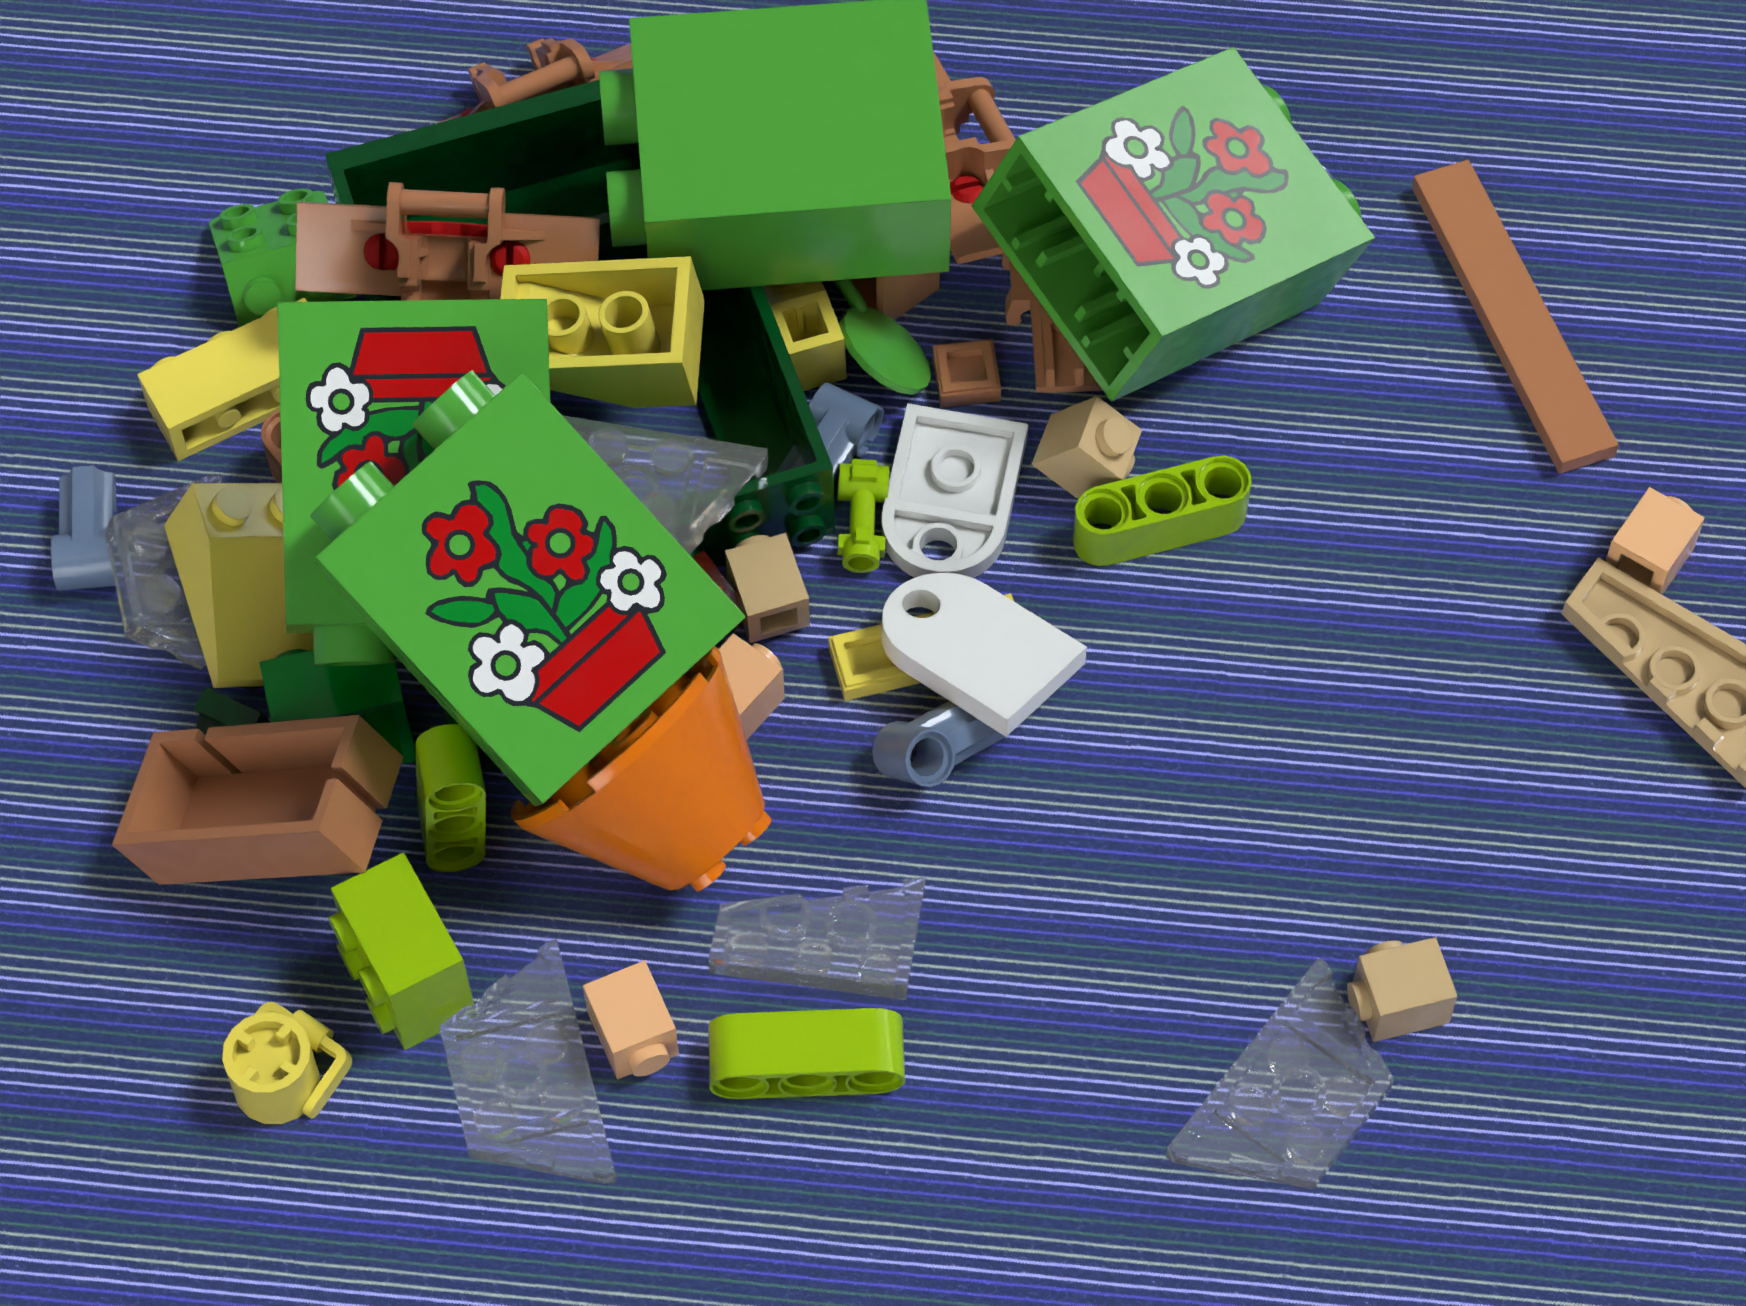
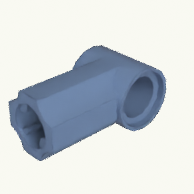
(844, 426)
(81, 550)
(942, 740)

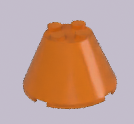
(665, 790)

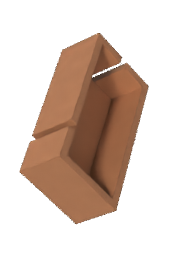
(259, 801)

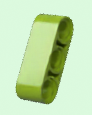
(1143, 532)
(450, 798)
(806, 1053)

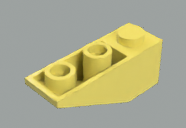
(809, 332)

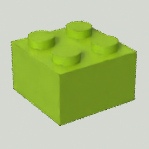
(399, 951)

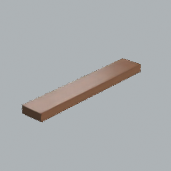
(1515, 317)

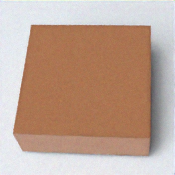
(966, 373)

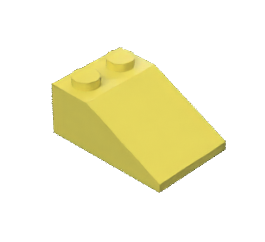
(619, 327)
(233, 576)

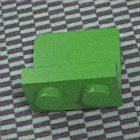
(260, 254)

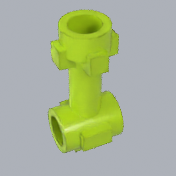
(862, 485)

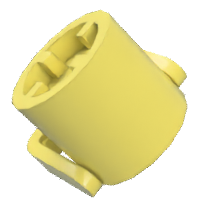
(275, 1067)

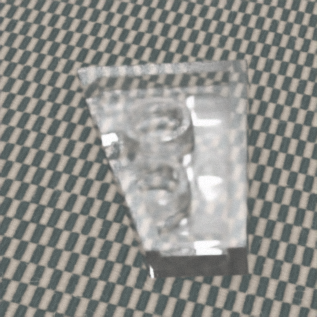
(830, 943)

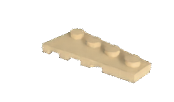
(1671, 656)

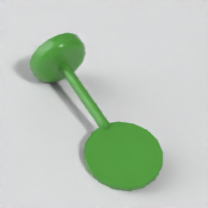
(882, 345)

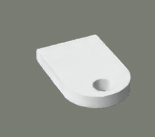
(952, 485)
(977, 648)

